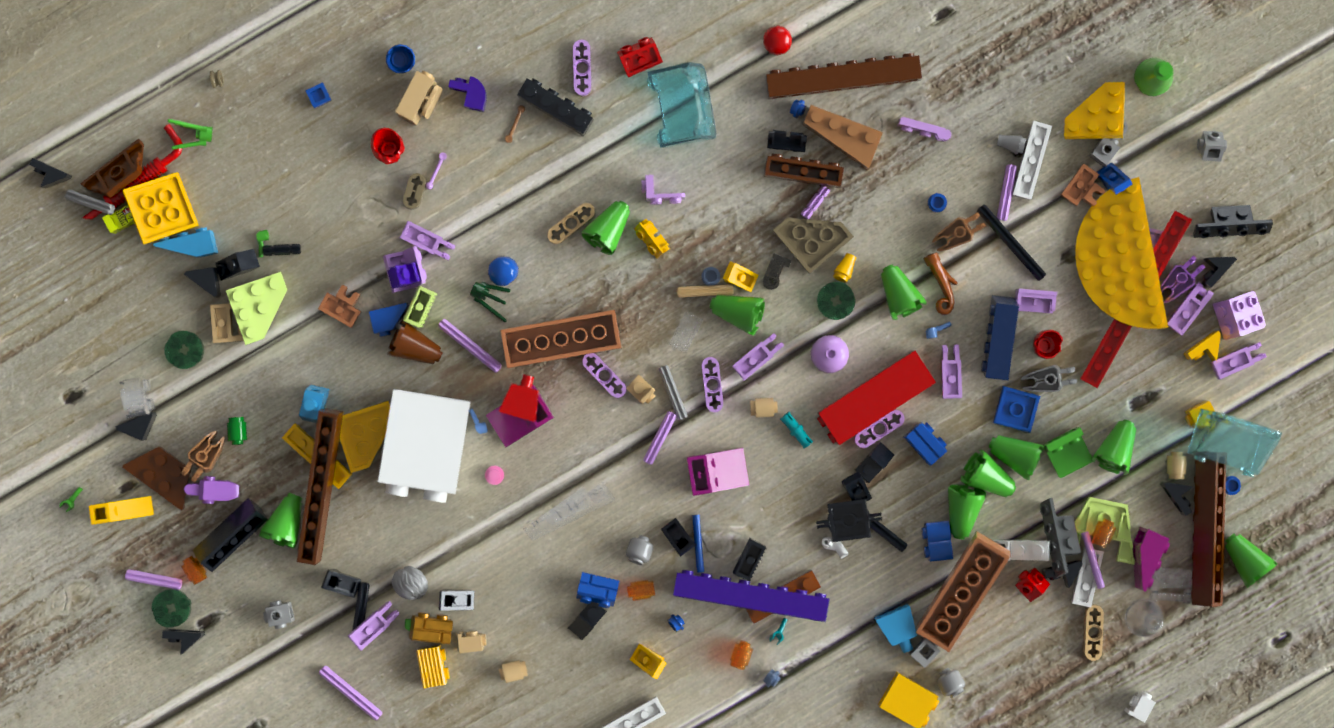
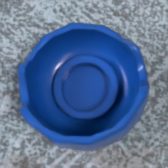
(400, 59)
(503, 270)

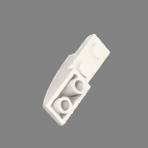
(1027, 549)

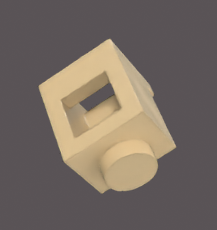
(471, 642)

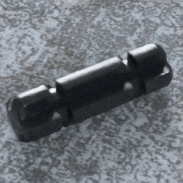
(284, 249)

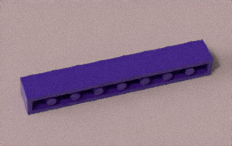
(751, 597)

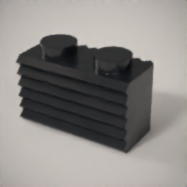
(749, 559)

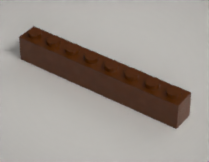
(843, 77)
(319, 486)
(1208, 533)

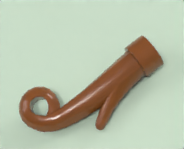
(943, 280)

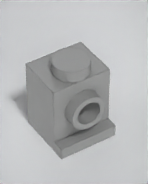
(1098, 153)
(924, 658)

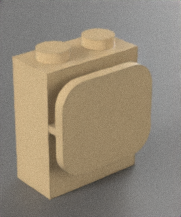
(419, 98)

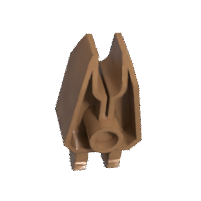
(961, 231)
(204, 456)

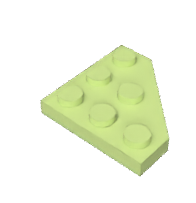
(257, 305)

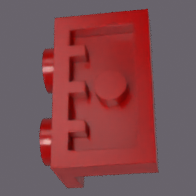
(639, 56)

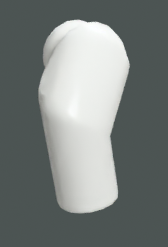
(827, 543)

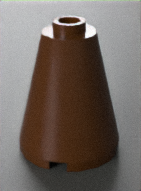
(413, 345)

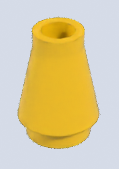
(845, 268)

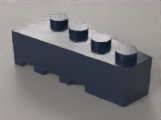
(1000, 337)

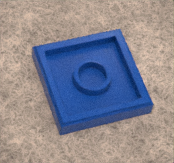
(1016, 409)

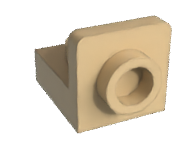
(641, 390)

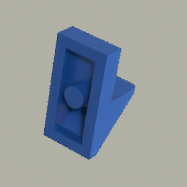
(1114, 178)

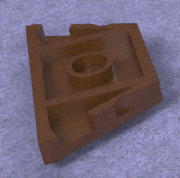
(117, 172)
(162, 474)

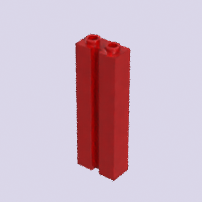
(875, 398)

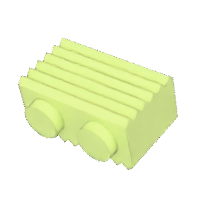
(420, 307)

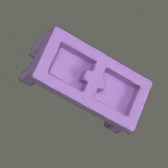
(1036, 300)

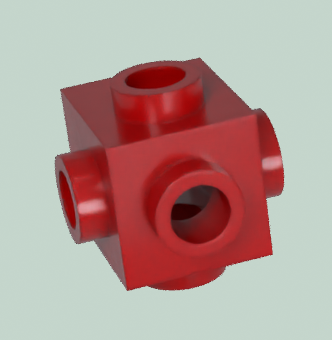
(1032, 584)

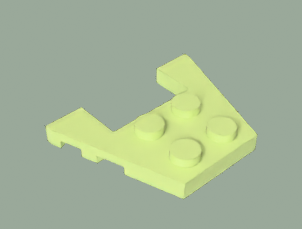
(1098, 509)

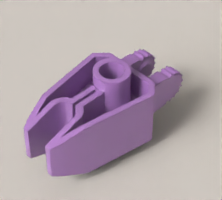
(1180, 279)
(213, 490)

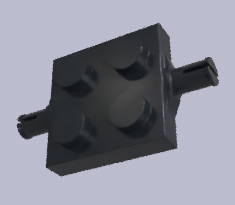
(849, 520)

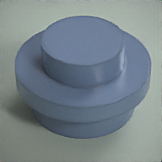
(710, 276)
(772, 678)

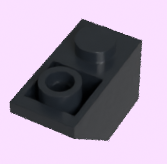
(237, 264)

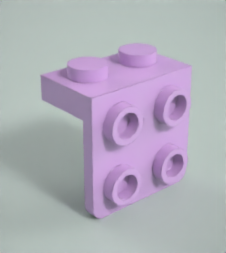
(648, 188)
(405, 257)
(1239, 315)

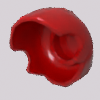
(777, 40)
(1047, 344)

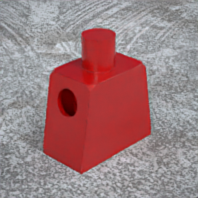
(521, 400)

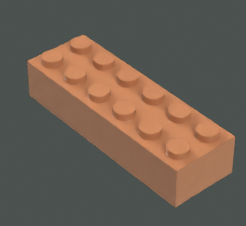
(561, 339)
(963, 591)

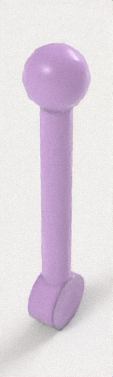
(442, 156)

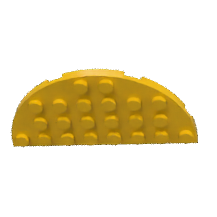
(1119, 260)

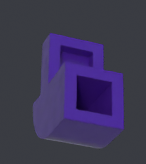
(475, 93)
(403, 275)

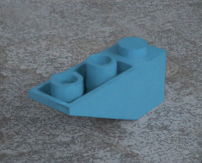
(197, 244)

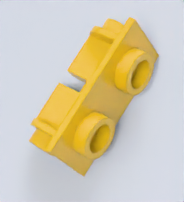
(656, 246)

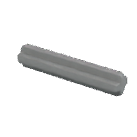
(90, 202)
(673, 392)

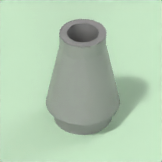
(1012, 143)

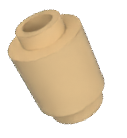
(763, 407)
(1176, 465)
(513, 671)

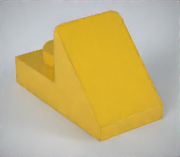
(740, 276)
(1209, 344)
(648, 661)

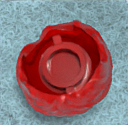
(387, 145)

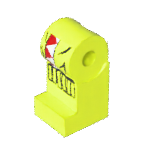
(118, 220)

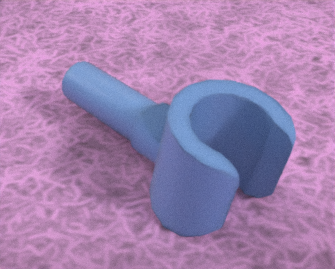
(932, 332)
(480, 427)

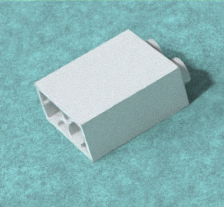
(423, 444)

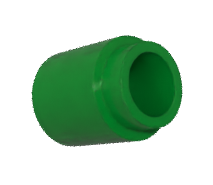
(236, 430)

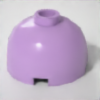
(829, 354)

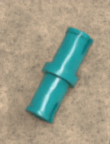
(796, 430)

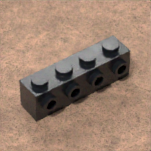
(555, 107)
(230, 535)

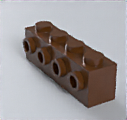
(803, 171)

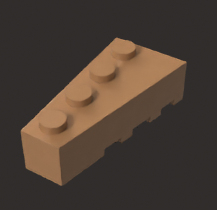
(845, 135)

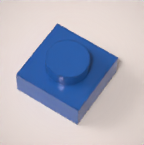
(318, 95)

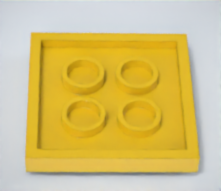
(160, 208)

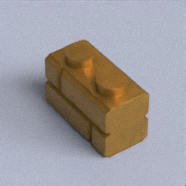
(431, 629)

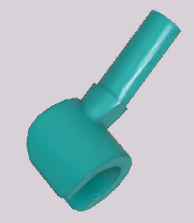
(778, 633)

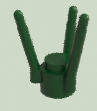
(480, 292)

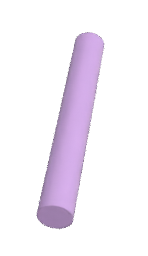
(1093, 560)

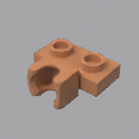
(1082, 187)
(341, 307)

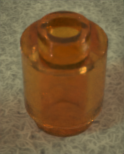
(1103, 533)
(194, 570)
(641, 590)
(741, 655)

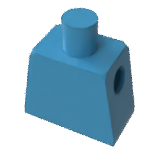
(313, 401)
(898, 627)

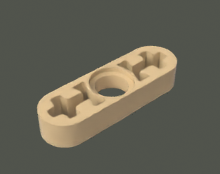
(556, 227)
(1088, 646)

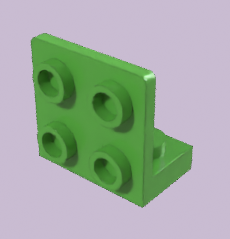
(1068, 452)

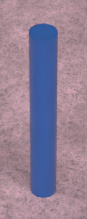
(698, 541)

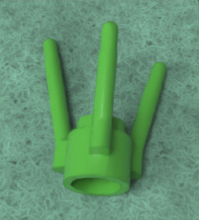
(203, 133)

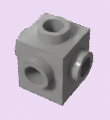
(1212, 146)
(285, 611)

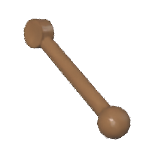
(508, 138)

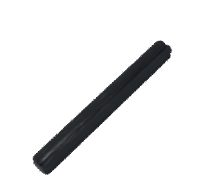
(1011, 242)

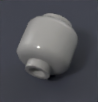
(639, 550)
(951, 683)

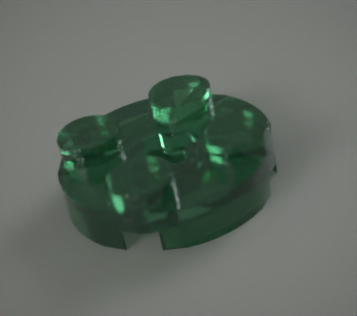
(845, 295)
(178, 359)
(175, 618)

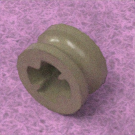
(216, 78)

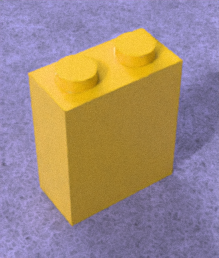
(908, 701)

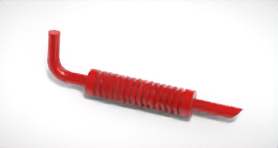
(148, 173)

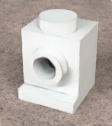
(1141, 706)

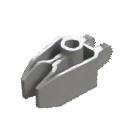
(1051, 379)

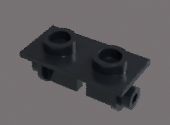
(778, 141)

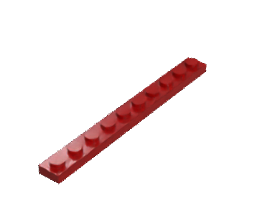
(1118, 331)

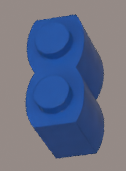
(938, 541)

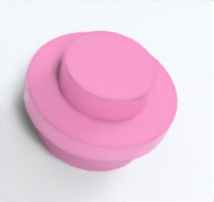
(494, 475)

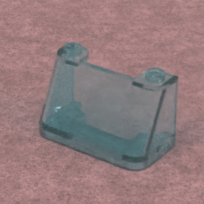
(683, 104)
(1232, 442)

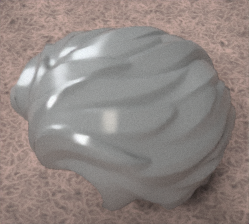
(410, 583)

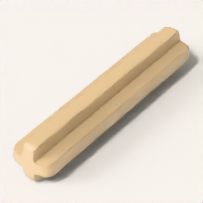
(711, 290)

